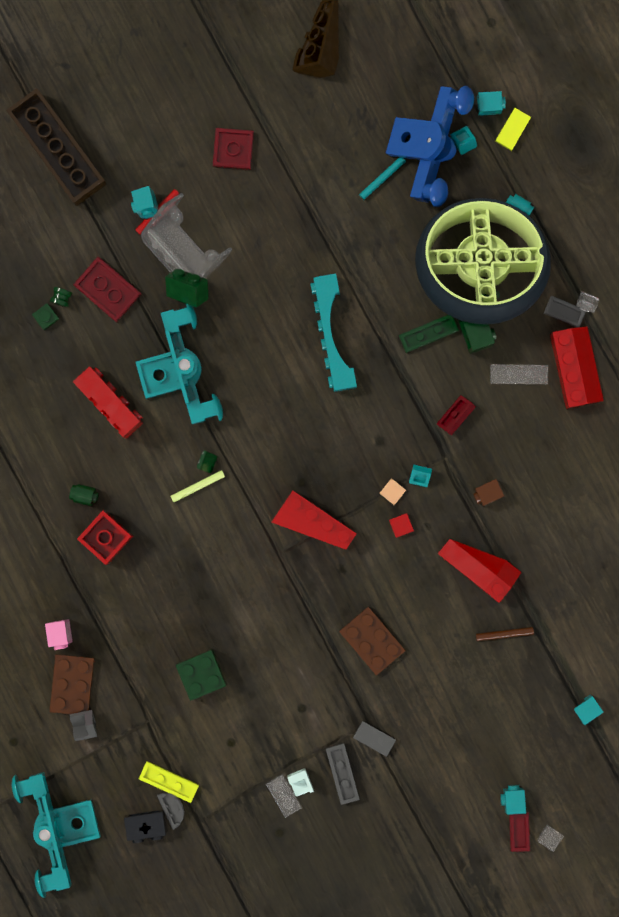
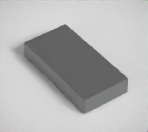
(564, 311)
(374, 738)

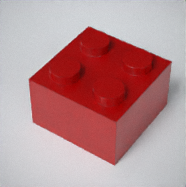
(105, 537)

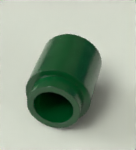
(83, 495)

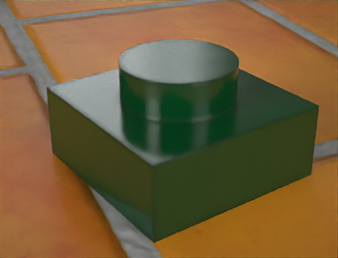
(45, 316)

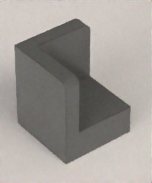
(83, 725)

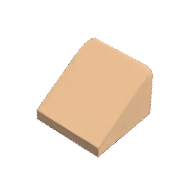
(392, 491)

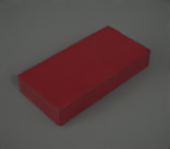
(519, 832)

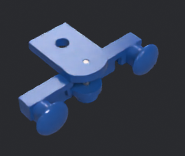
(430, 143)

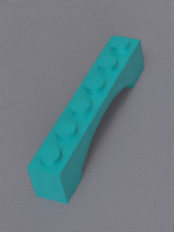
(341, 375)

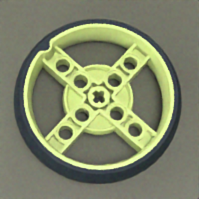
(480, 213)

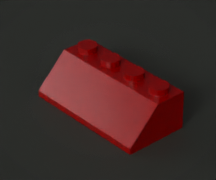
(576, 367)

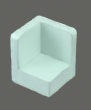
(300, 782)

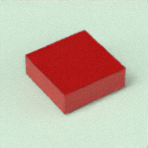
(401, 525)

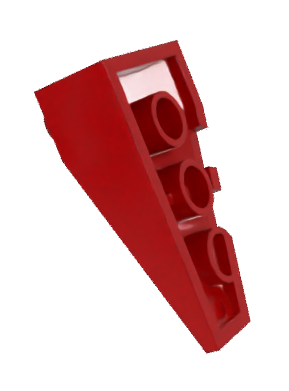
(485, 570)

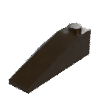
(321, 48)

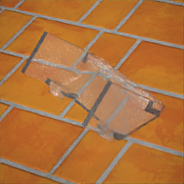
(173, 244)

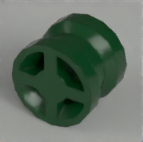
(60, 297)

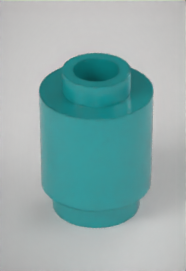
(520, 203)

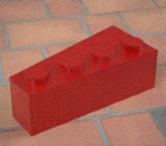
(310, 520)

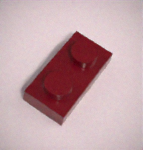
(456, 415)

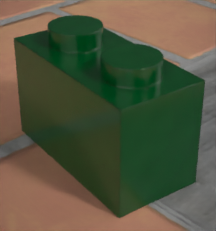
(186, 287)

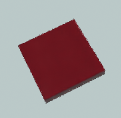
(233, 148)

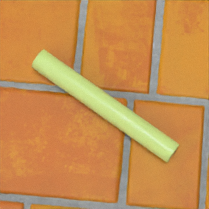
(197, 486)

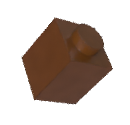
(488, 493)

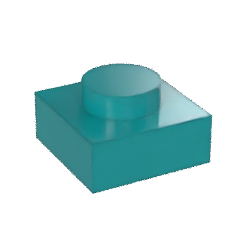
(420, 475)

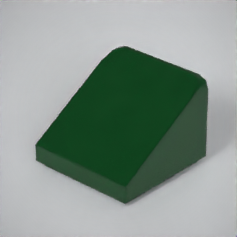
(207, 461)

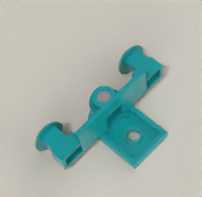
(180, 368)
(55, 829)

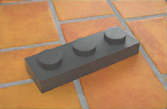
(342, 773)

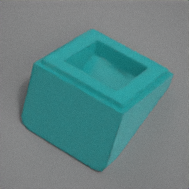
(464, 140)

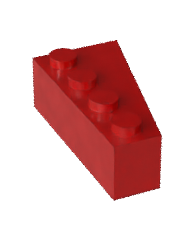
(107, 402)

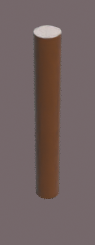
(505, 634)

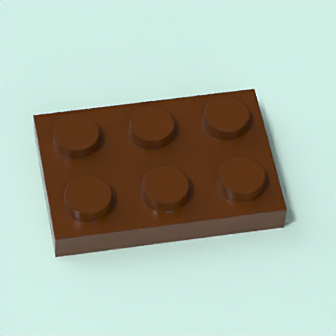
(372, 641)
(71, 684)

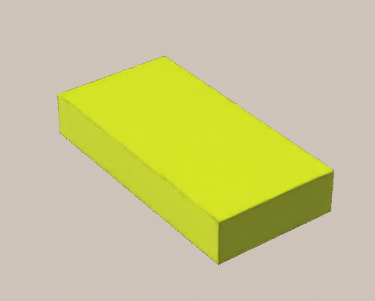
(513, 129)

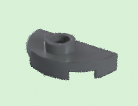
(173, 808)

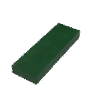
(428, 333)

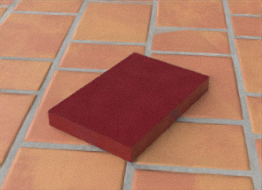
(107, 289)

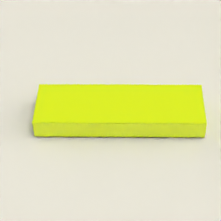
(168, 781)

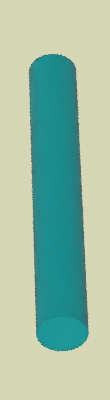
(380, 179)

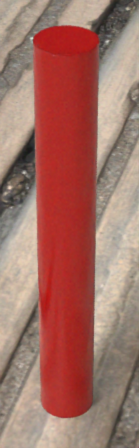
(139, 229)

